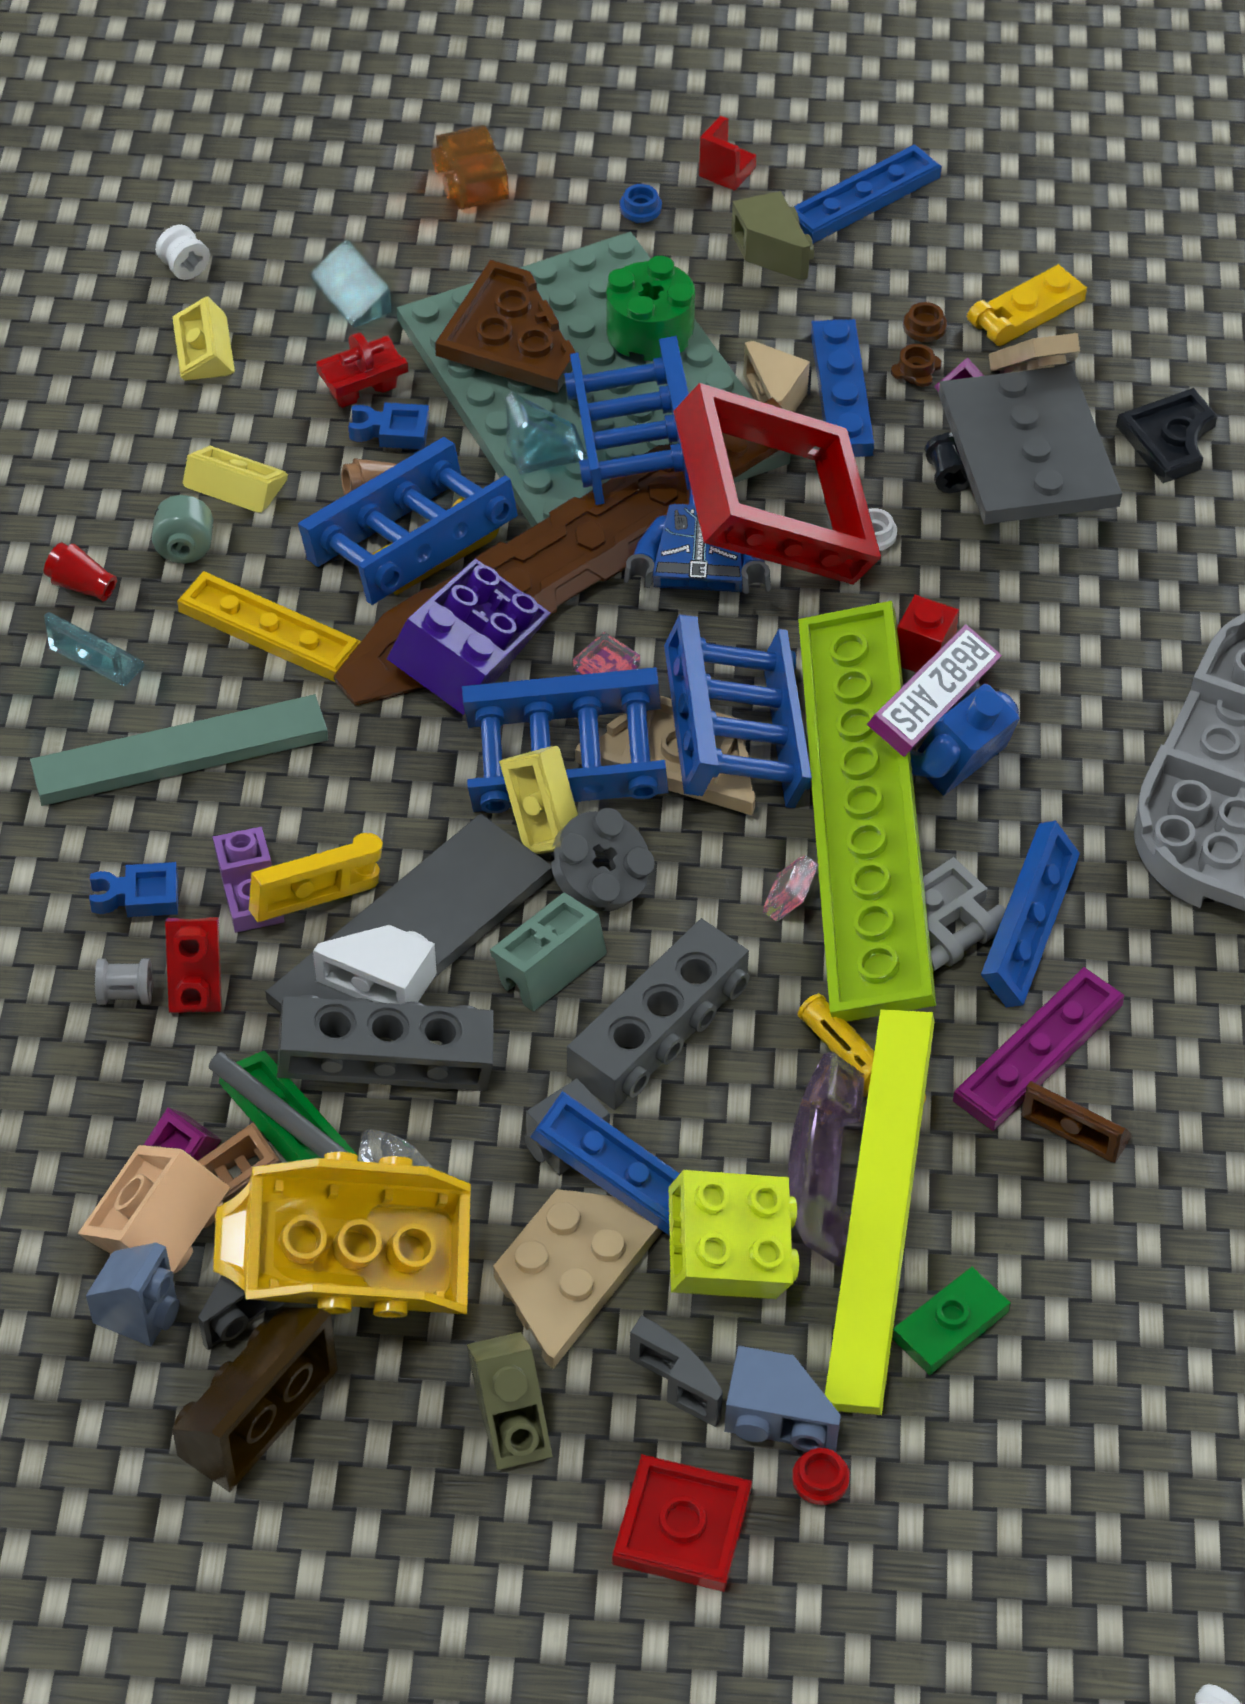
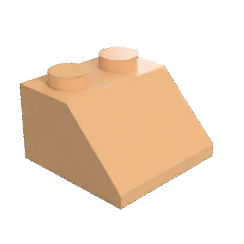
(159, 1200)

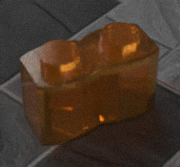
(470, 167)

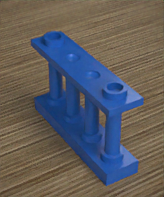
(664, 370)
(394, 494)
(561, 698)
(698, 724)

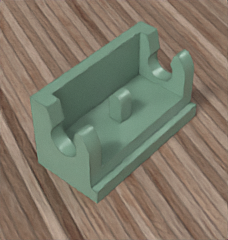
(550, 950)

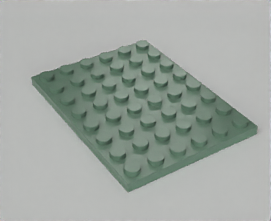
(577, 295)

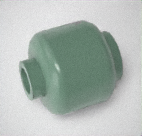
(182, 529)

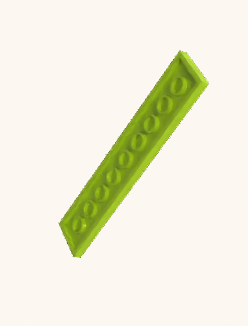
(864, 818)

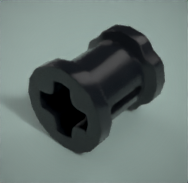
(949, 469)

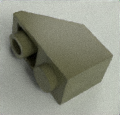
(771, 235)
(510, 1400)

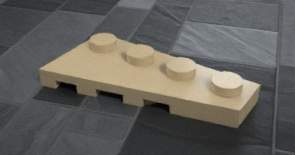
(1036, 353)

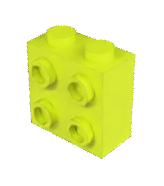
(731, 1234)

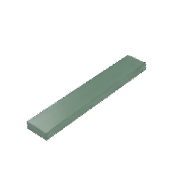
(178, 749)

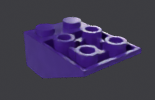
(467, 633)

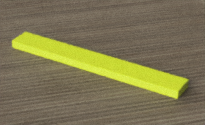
(880, 1213)

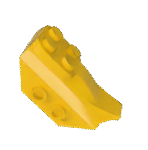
(349, 1236)

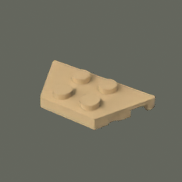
(725, 790)
(571, 1265)

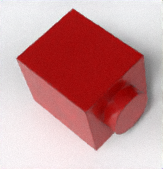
(924, 631)

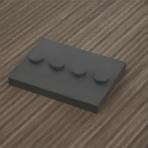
(1029, 444)

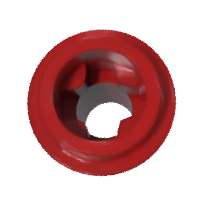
(77, 571)

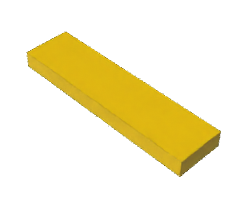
(267, 625)

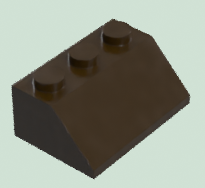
(257, 1395)

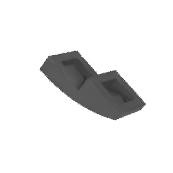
(689, 1380)

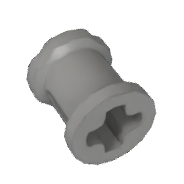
(124, 981)

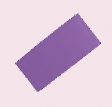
(237, 857)

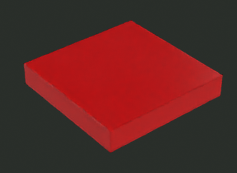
(682, 1523)

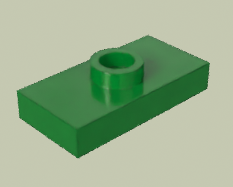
(950, 1320)

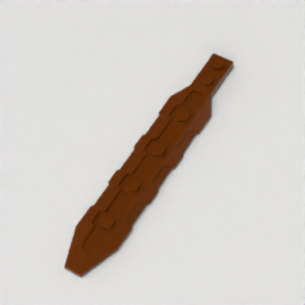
(549, 561)

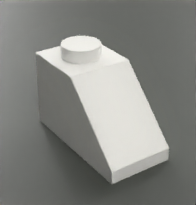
(377, 964)

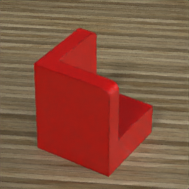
(721, 160)

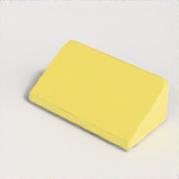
(203, 341)
(233, 478)
(539, 796)

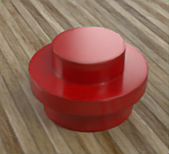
(821, 1476)

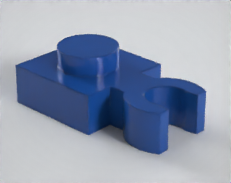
(396, 427)
(143, 890)

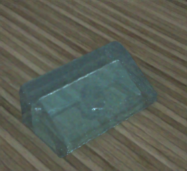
(352, 285)
(91, 650)

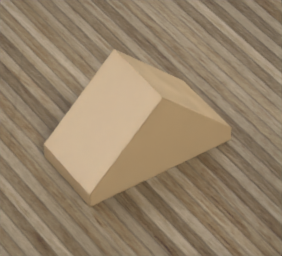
(775, 375)

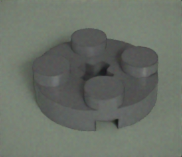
(623, 846)

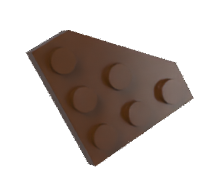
(508, 330)

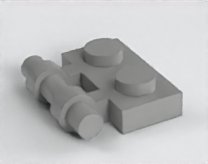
(955, 894)

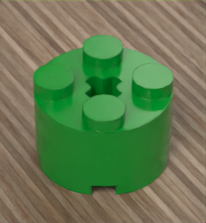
(649, 304)

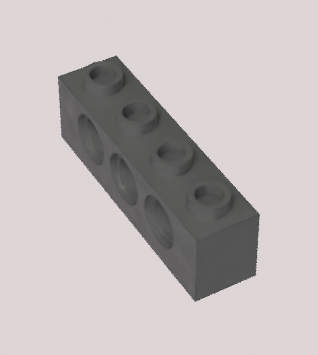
(665, 988)
(363, 1058)

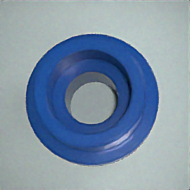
(640, 203)

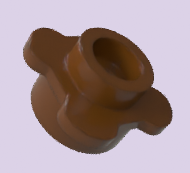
(916, 365)

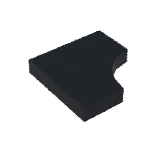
(1168, 433)

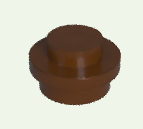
(925, 322)

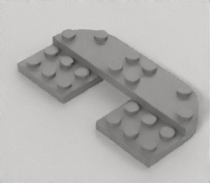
(1194, 792)

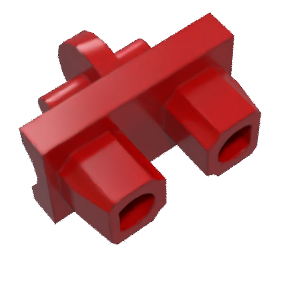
(360, 367)
(193, 965)

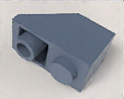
(135, 1293)
(778, 1402)

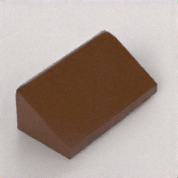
(1074, 1122)

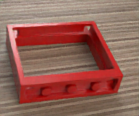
(725, 523)

